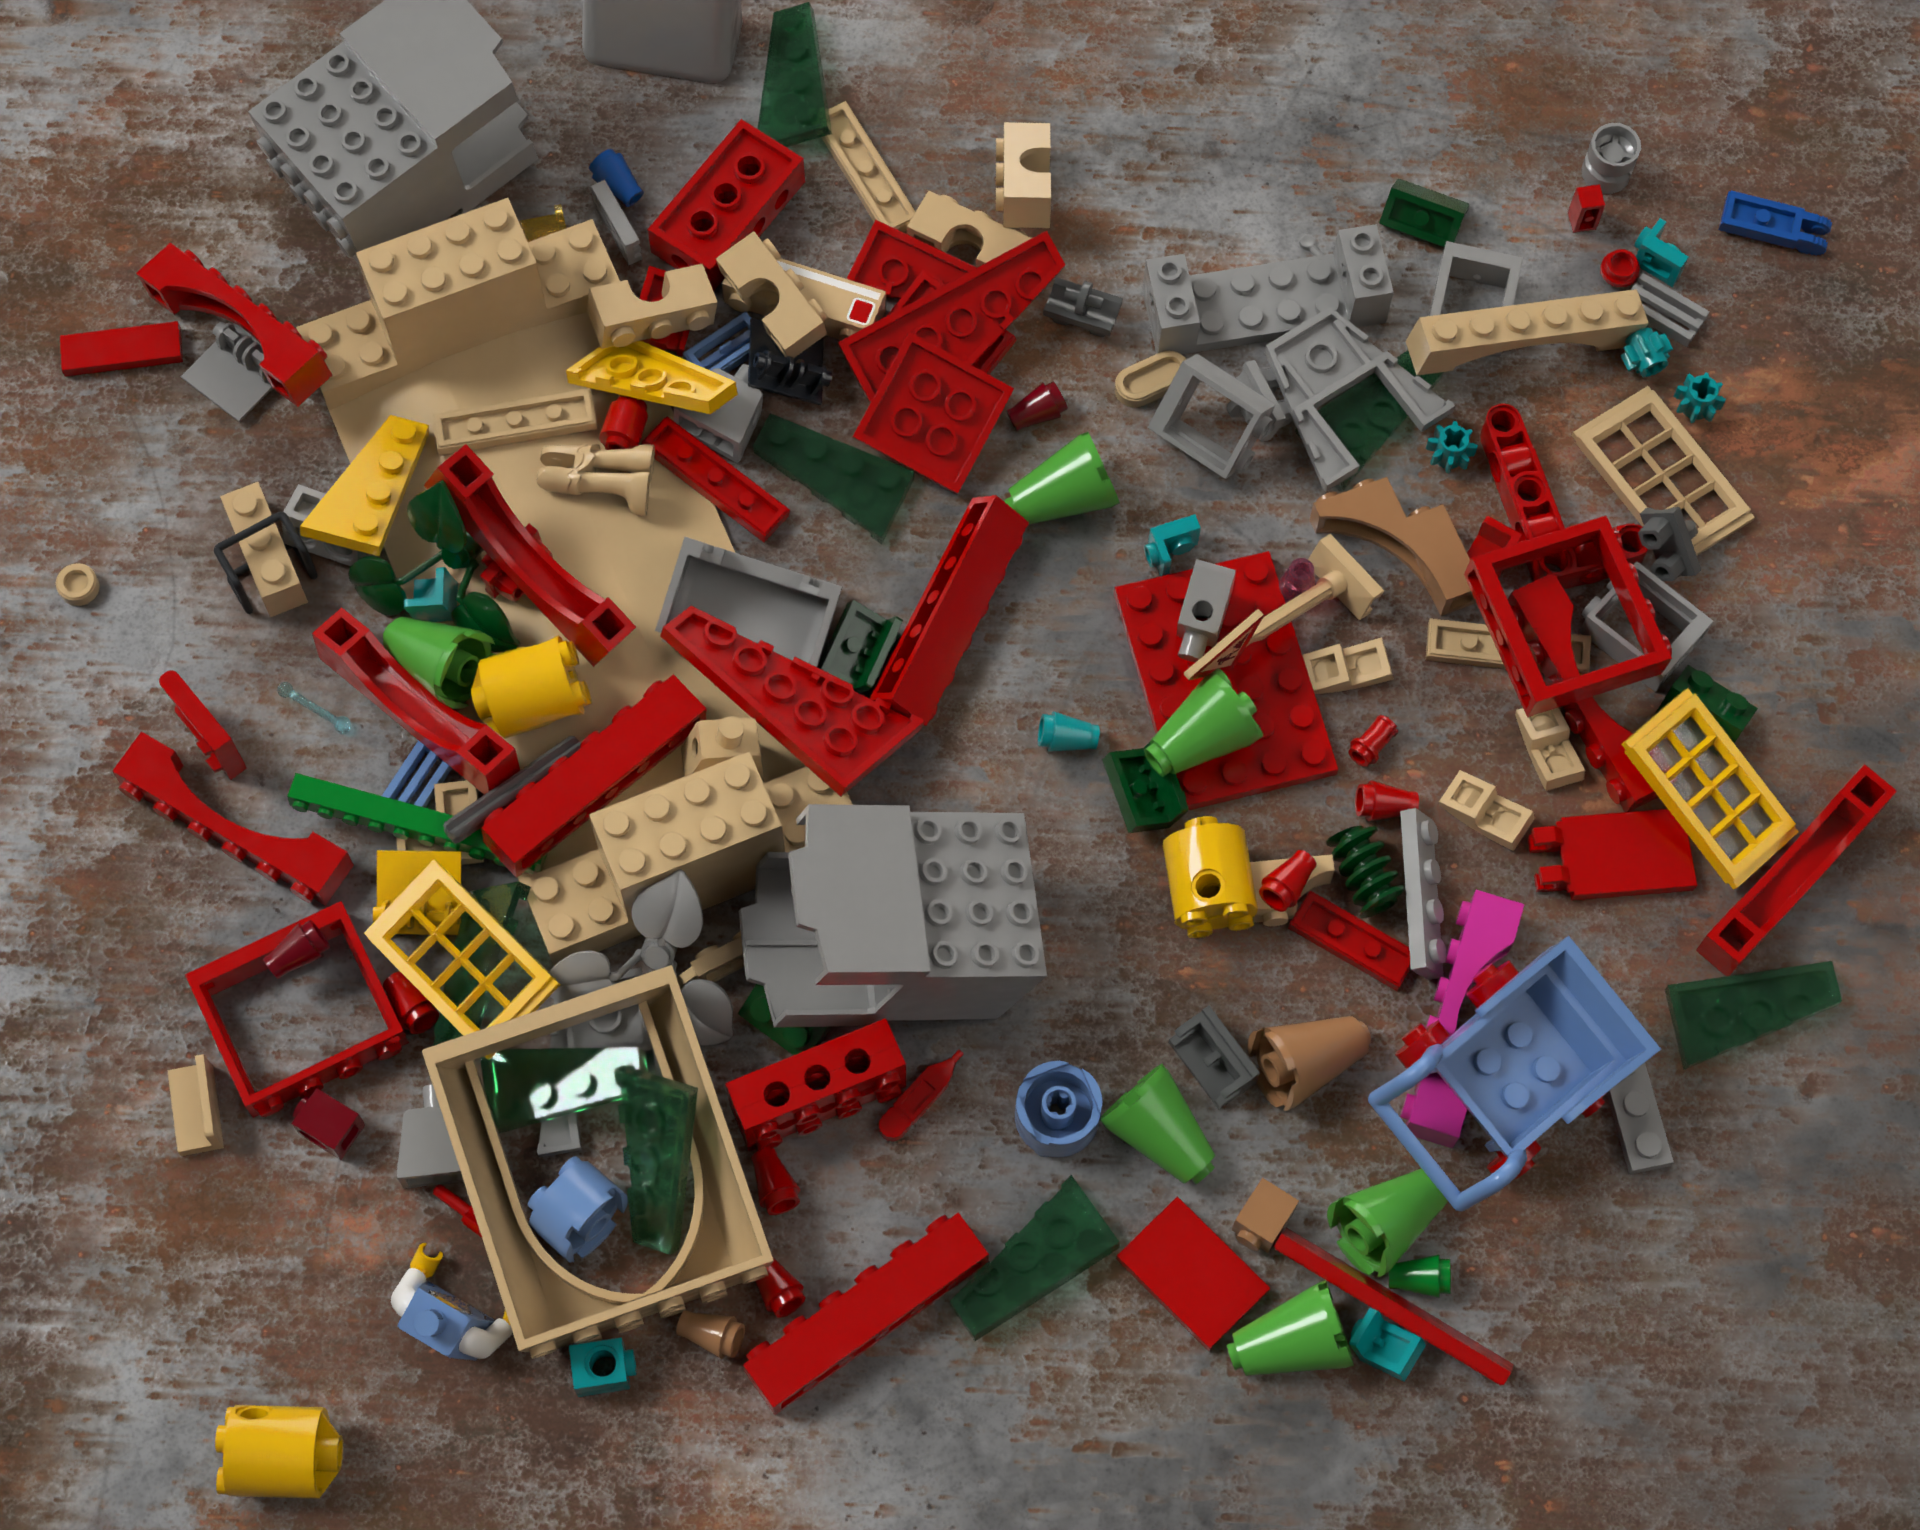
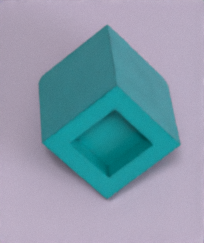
(433, 597)

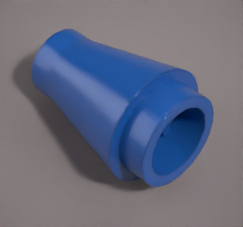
(618, 176)

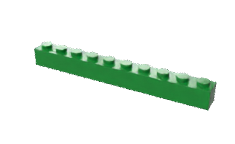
(385, 815)

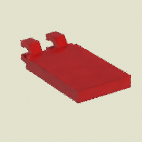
(1615, 855)

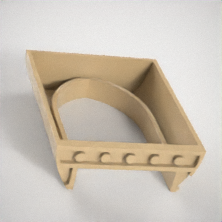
(541, 1297)

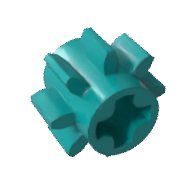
(1646, 352)
(1702, 387)
(1451, 447)

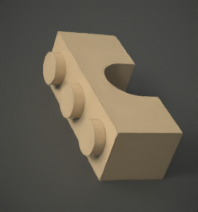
(1024, 175)
(946, 224)
(753, 268)
(624, 318)
(264, 551)

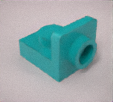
(1657, 257)
(1172, 537)

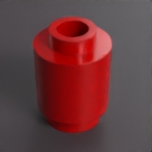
(624, 423)

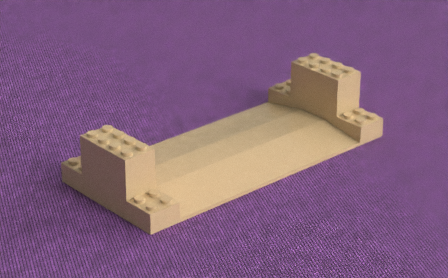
(491, 319)

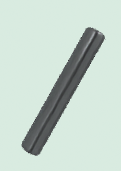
(504, 794)

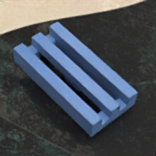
(726, 349)
(407, 769)

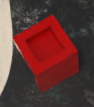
(1491, 537)

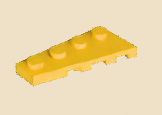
(652, 376)
(369, 492)

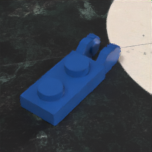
(1774, 223)

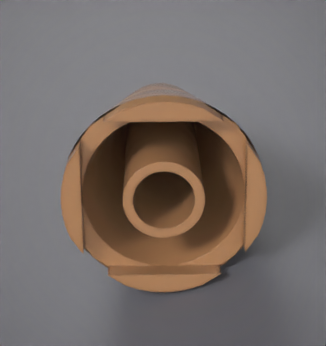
(1305, 1056)

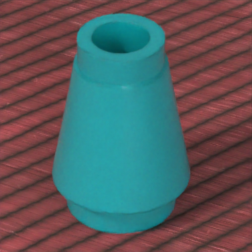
(1066, 733)

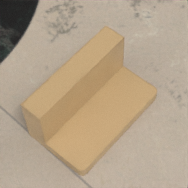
(195, 1108)

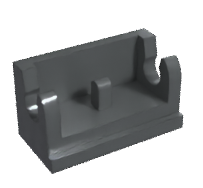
(1214, 1057)

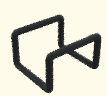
(232, 575)

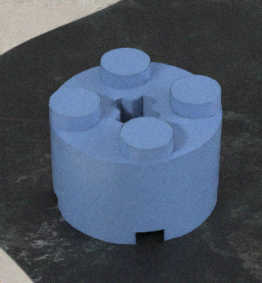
(1071, 1089)
(576, 1209)

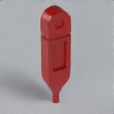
(917, 1099)

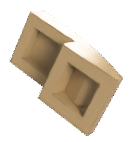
(1348, 668)
(1550, 748)
(1486, 812)

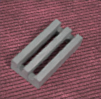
(616, 222)
(1672, 305)

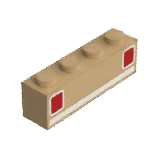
(845, 302)

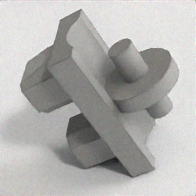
(1264, 383)

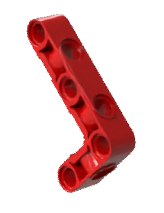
(1519, 471)

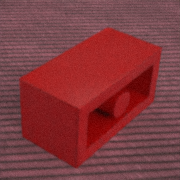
(1586, 208)

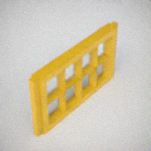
(408, 905)

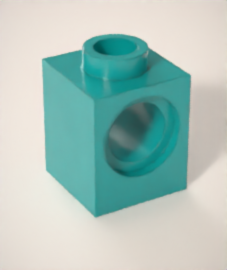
(584, 1357)

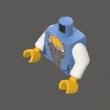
(441, 1317)

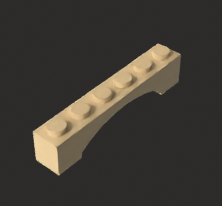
(1453, 339)

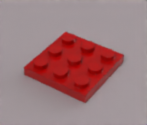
(933, 413)

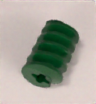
(1365, 869)

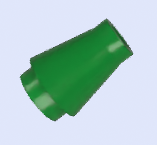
(1422, 1276)

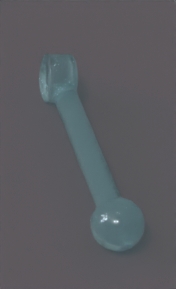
(341, 724)

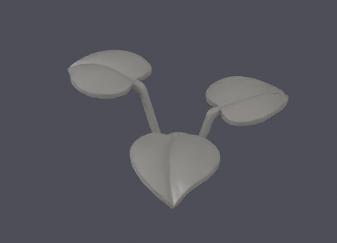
(669, 919)

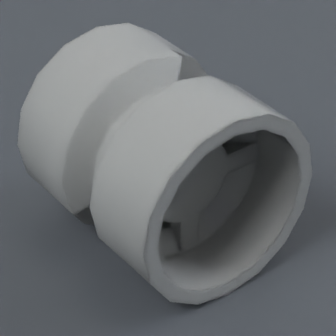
(1611, 157)

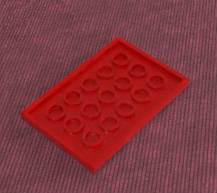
(1268, 671)

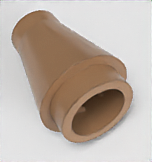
(712, 1332)

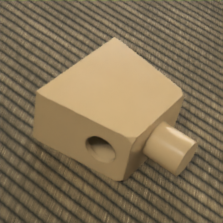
(720, 740)

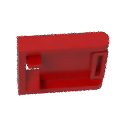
(210, 734)

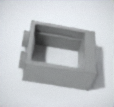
(1477, 266)
(1168, 425)
(1665, 601)

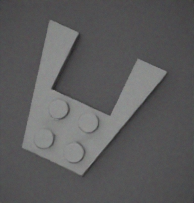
(1325, 360)
(611, 1030)

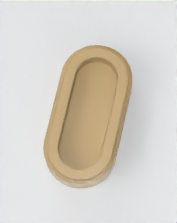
(1147, 379)

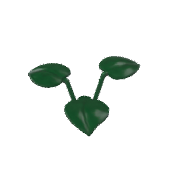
(439, 521)

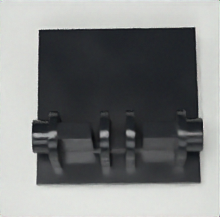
(787, 376)

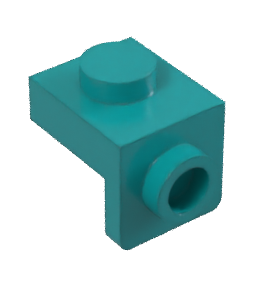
(1385, 1345)

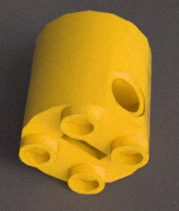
(529, 687)
(1210, 877)
(277, 1452)

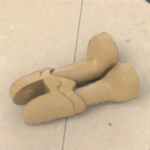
(573, 471)

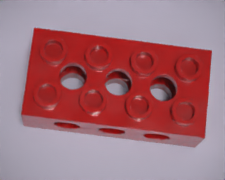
(726, 200)
(823, 1066)

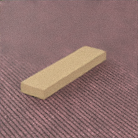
(866, 170)
(515, 421)
(1473, 645)

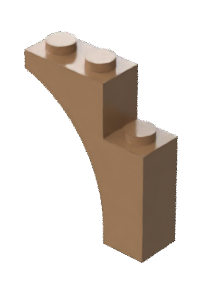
(1422, 541)

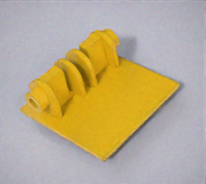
(399, 869)

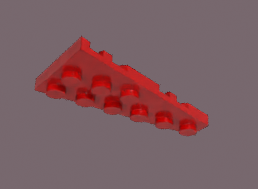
(959, 316)
(801, 706)

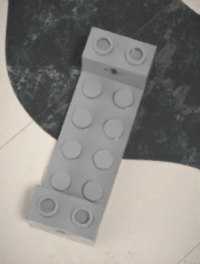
(1265, 299)

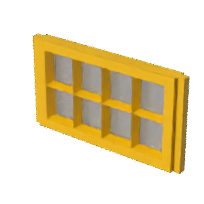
(1710, 788)

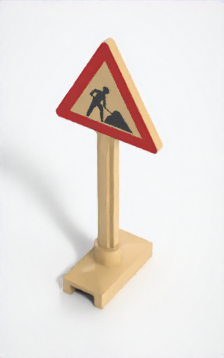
(1339, 577)

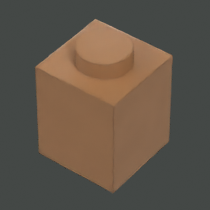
(1264, 1216)

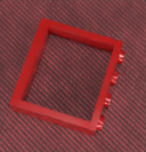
(1512, 645)
(249, 962)

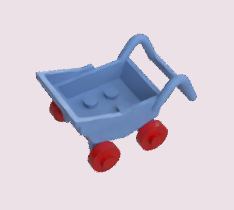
(1531, 1054)

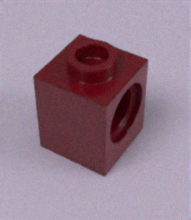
(327, 1123)

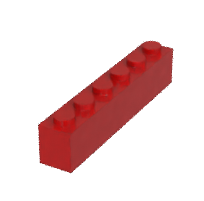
(951, 608)
(592, 775)
(865, 1312)

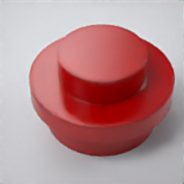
(1620, 268)

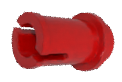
(1374, 739)

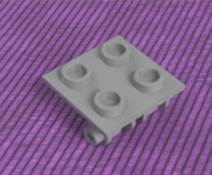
(231, 371)

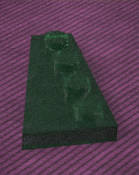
(794, 86)
(1368, 415)
(849, 479)
(501, 904)
(1740, 1008)
(552, 1082)
(658, 1150)
(1043, 1256)

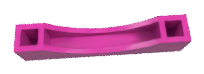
(1485, 938)

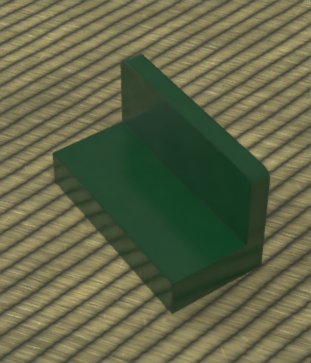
(1423, 213)

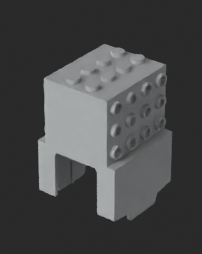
(397, 123)
(895, 918)

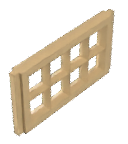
(1626, 412)

